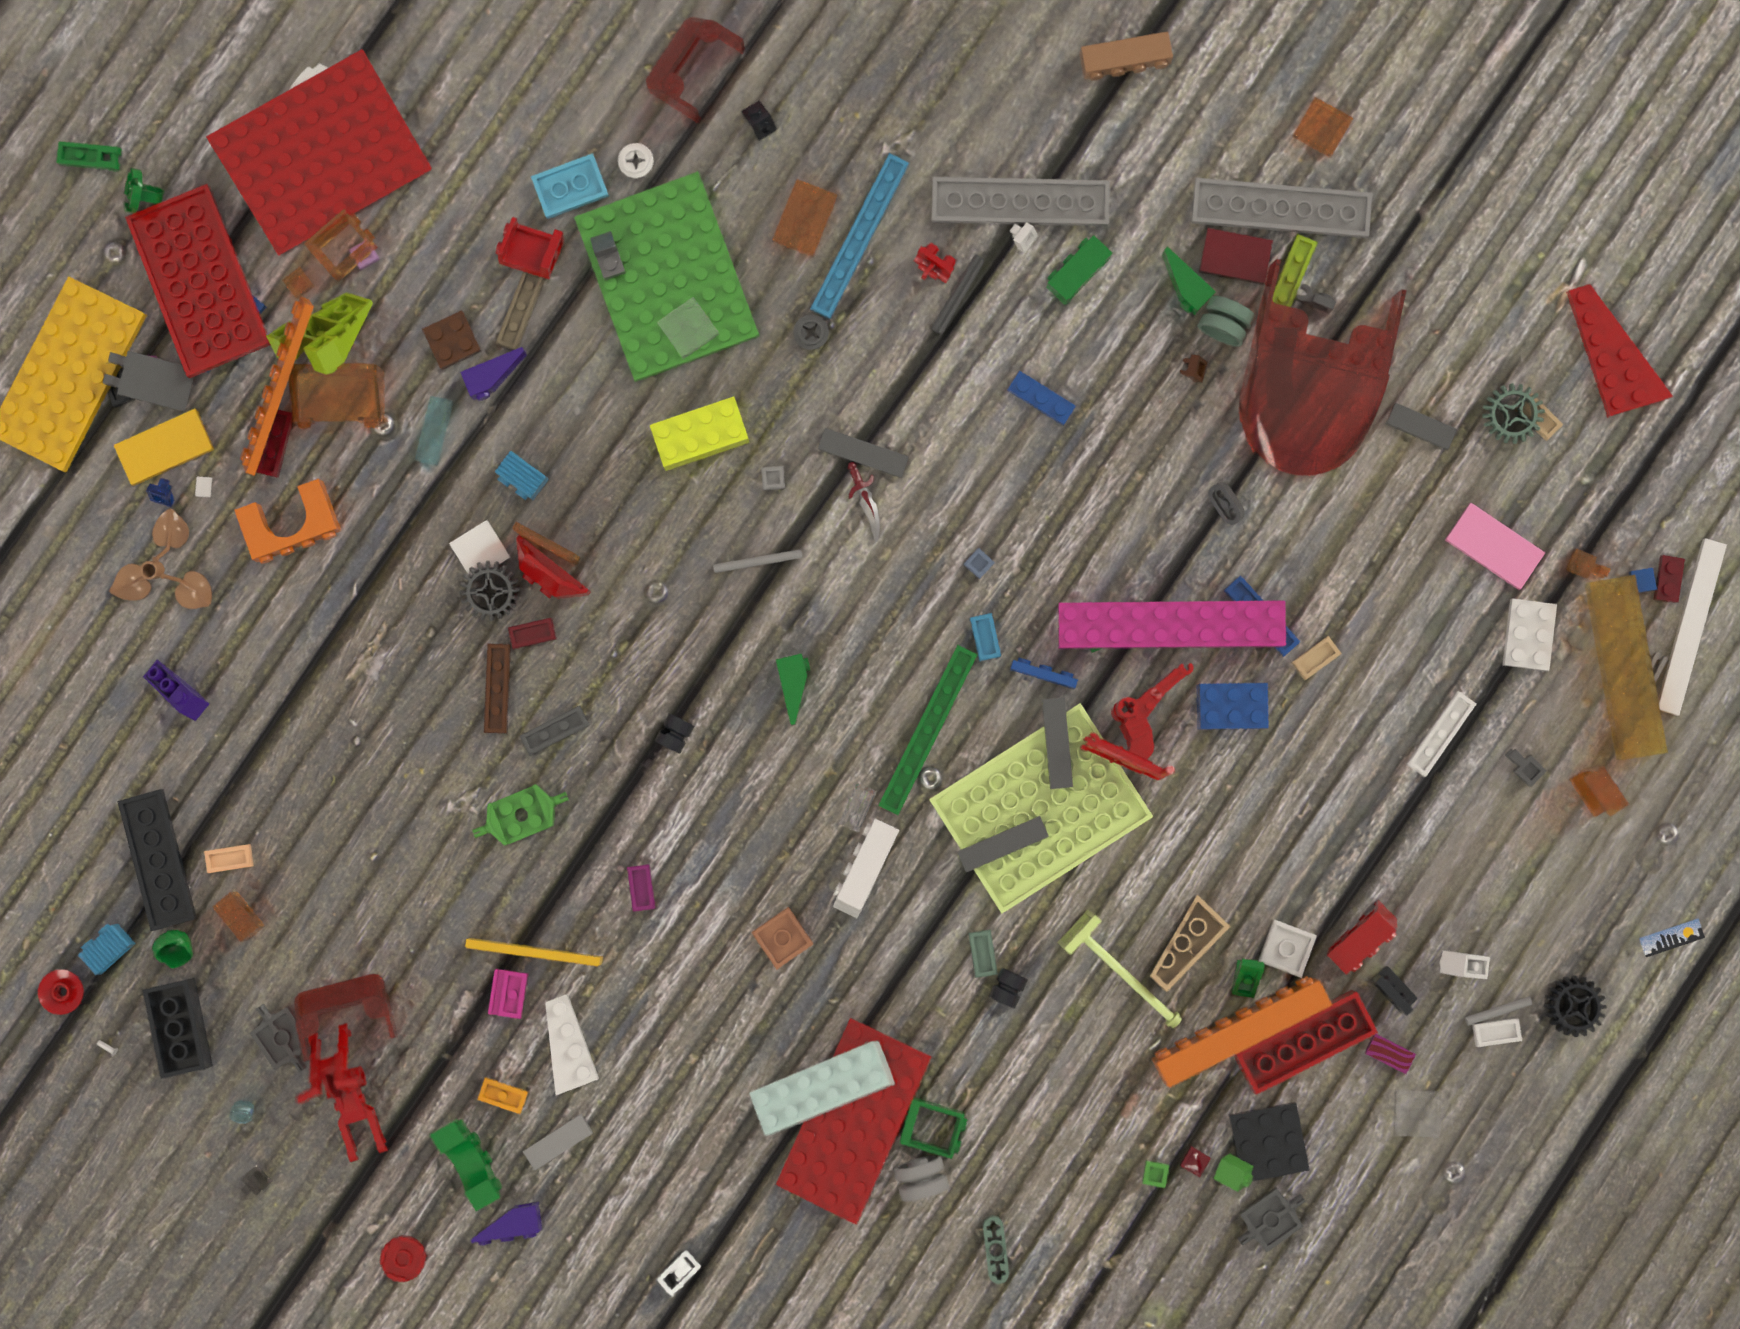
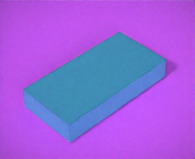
(985, 637)

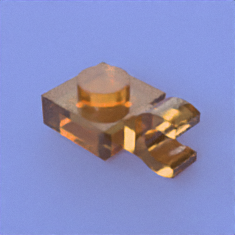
(1584, 565)

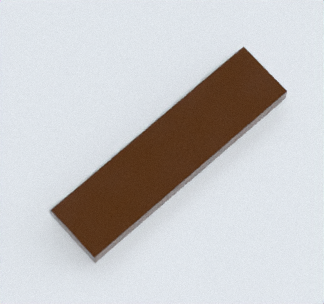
(497, 688)

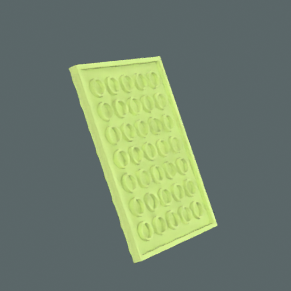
(1017, 789)

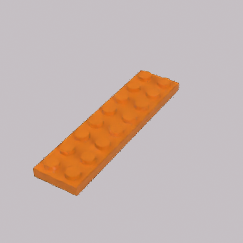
(273, 393)

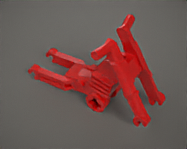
(1137, 729)
(345, 1087)

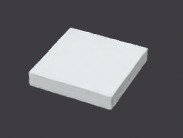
(479, 546)
(1287, 948)

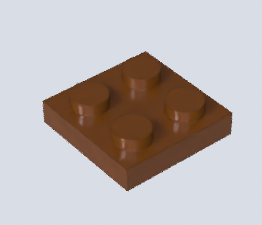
(451, 340)

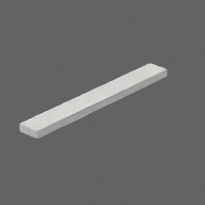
(1691, 626)

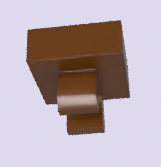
(1196, 368)

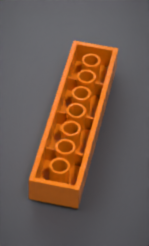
(1240, 1031)

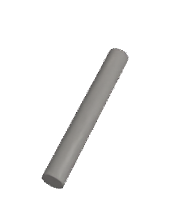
(1497, 1011)

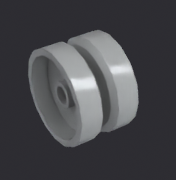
(921, 1178)

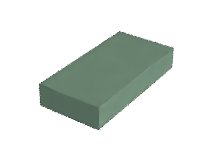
(983, 953)

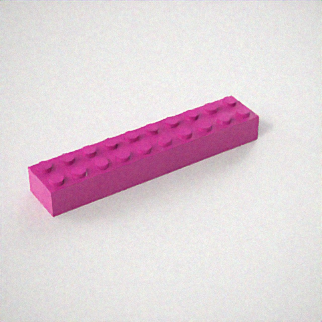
(1171, 624)

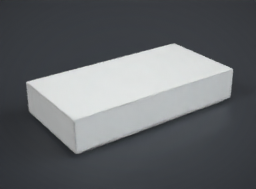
(1497, 1032)

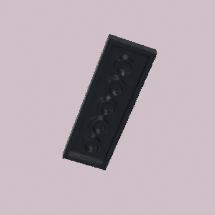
(157, 860)

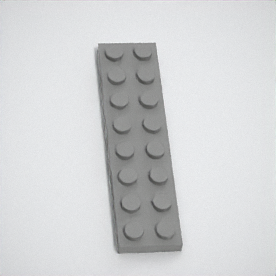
(1020, 201)
(1281, 208)

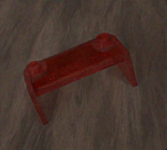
(664, 78)
(365, 989)

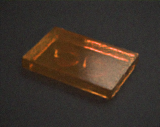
(805, 218)
(546, 543)

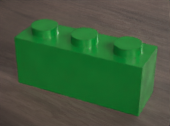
(1078, 269)

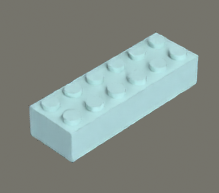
(822, 1088)

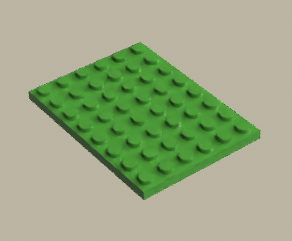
(669, 256)

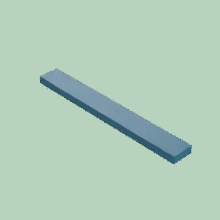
(859, 236)

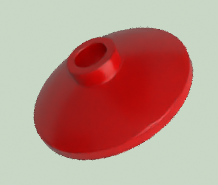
(50, 992)

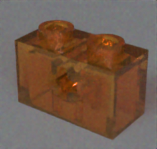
(238, 916)

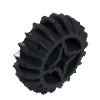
(1566, 1011)

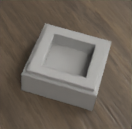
(773, 478)

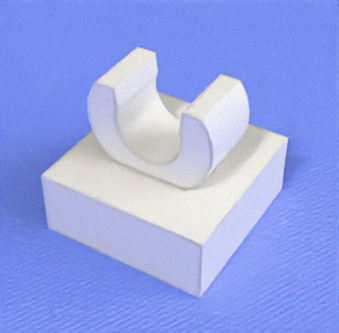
(1023, 236)

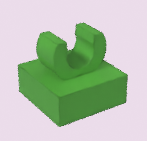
(1155, 1173)

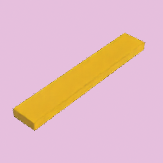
(535, 952)

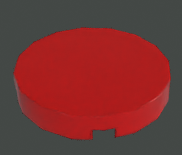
(403, 1258)

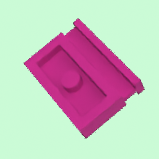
(508, 993)

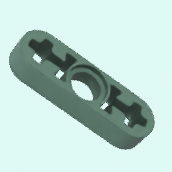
(991, 1266)

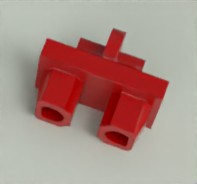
(933, 265)

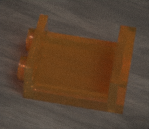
(1599, 791)

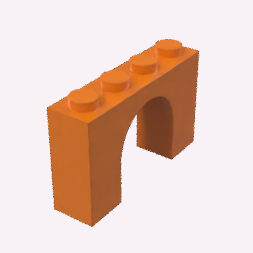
(319, 524)

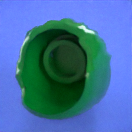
(173, 948)

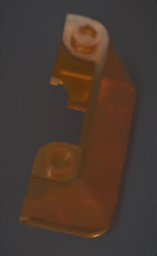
(345, 395)

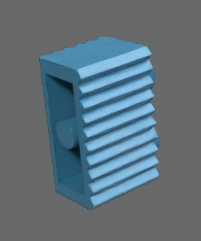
(521, 475)
(106, 948)

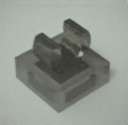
(255, 1181)

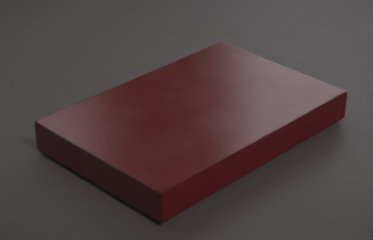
(1235, 256)

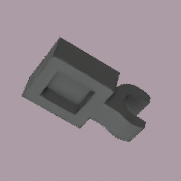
(1318, 301)
(1527, 768)

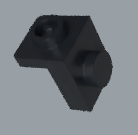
(759, 120)

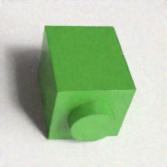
(1234, 1172)

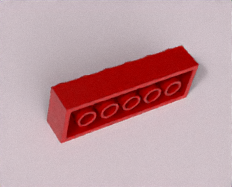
(1306, 1043)

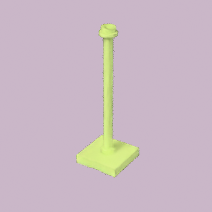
(1081, 932)

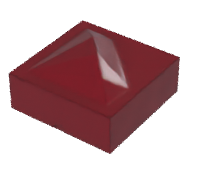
(1195, 1161)

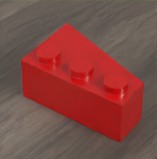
(1363, 939)

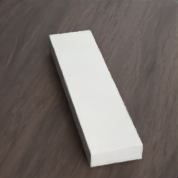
(1441, 733)

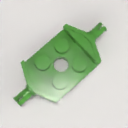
(502, 818)

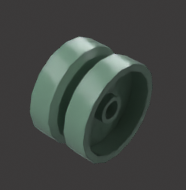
(1226, 321)

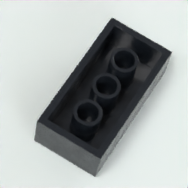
(177, 1028)

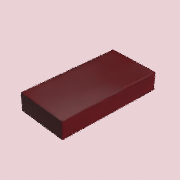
(532, 633)

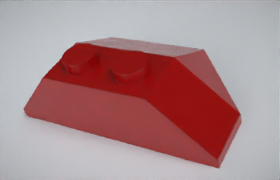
(546, 573)

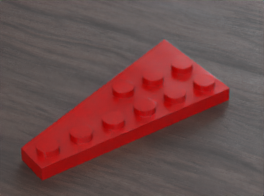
(1618, 366)

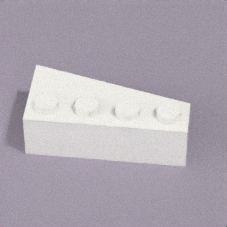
(866, 867)

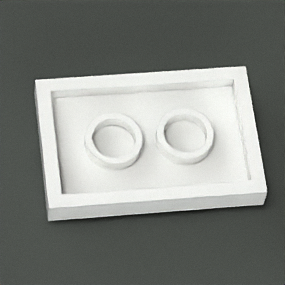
(1529, 634)

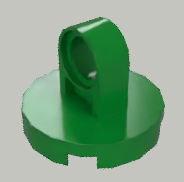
(137, 192)

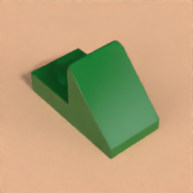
(1247, 977)

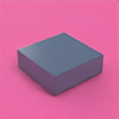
(979, 563)

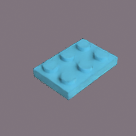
(569, 186)

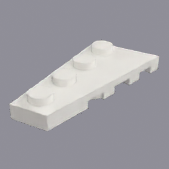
(569, 1051)

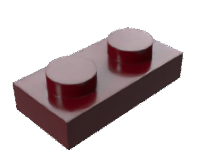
(1669, 579)

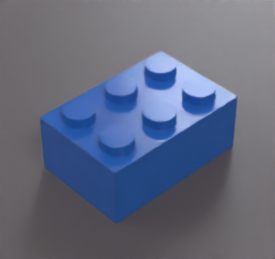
(1232, 706)

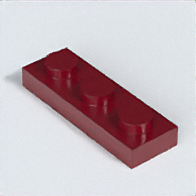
(276, 444)

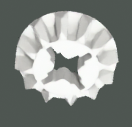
(627, 154)

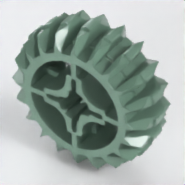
(1502, 430)

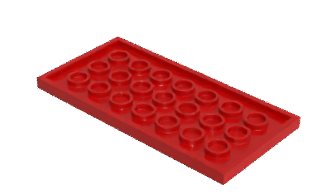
(198, 281)
(845, 1149)

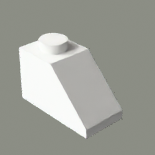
(1464, 964)

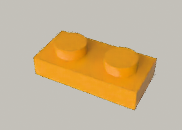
(502, 1095)

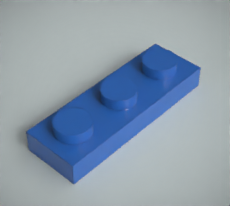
(1041, 398)
(1044, 673)

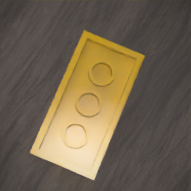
(163, 447)

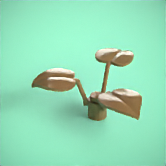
(132, 580)

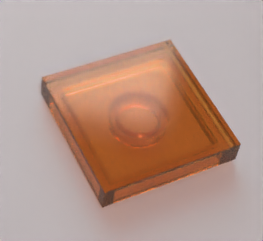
(1322, 127)

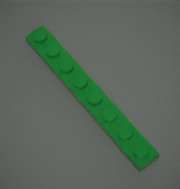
(927, 730)

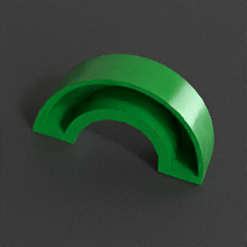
(470, 1162)

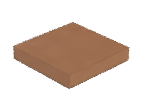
(782, 938)

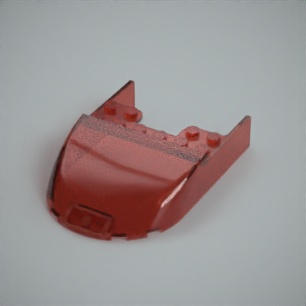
(1310, 396)

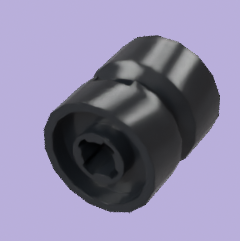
(674, 733)
(1008, 987)

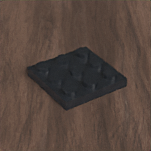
(1270, 1140)

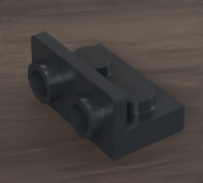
(1394, 990)

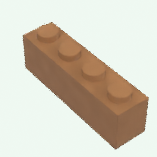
(1126, 55)

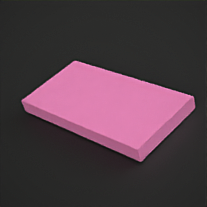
(1495, 546)

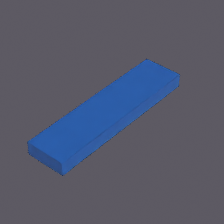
(1241, 591)

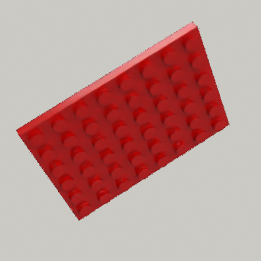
(319, 151)

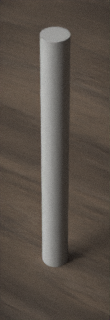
(756, 561)

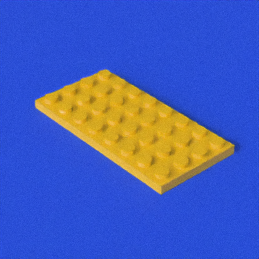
(65, 372)

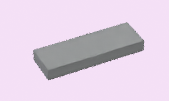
(557, 1142)

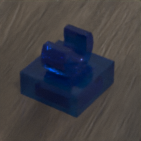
(162, 493)

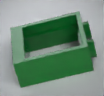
(954, 1144)

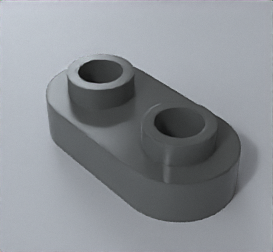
(1226, 503)

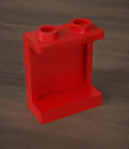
(529, 249)

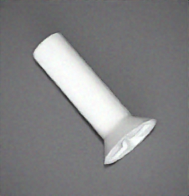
(108, 1048)

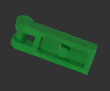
(88, 156)

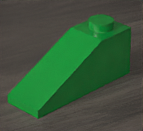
(1188, 285)
(793, 681)

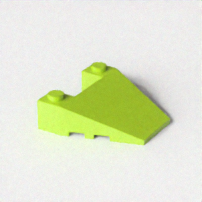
(329, 332)

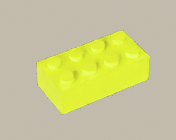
(699, 433)

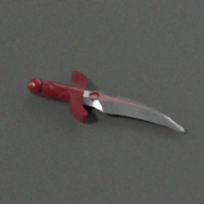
(866, 500)

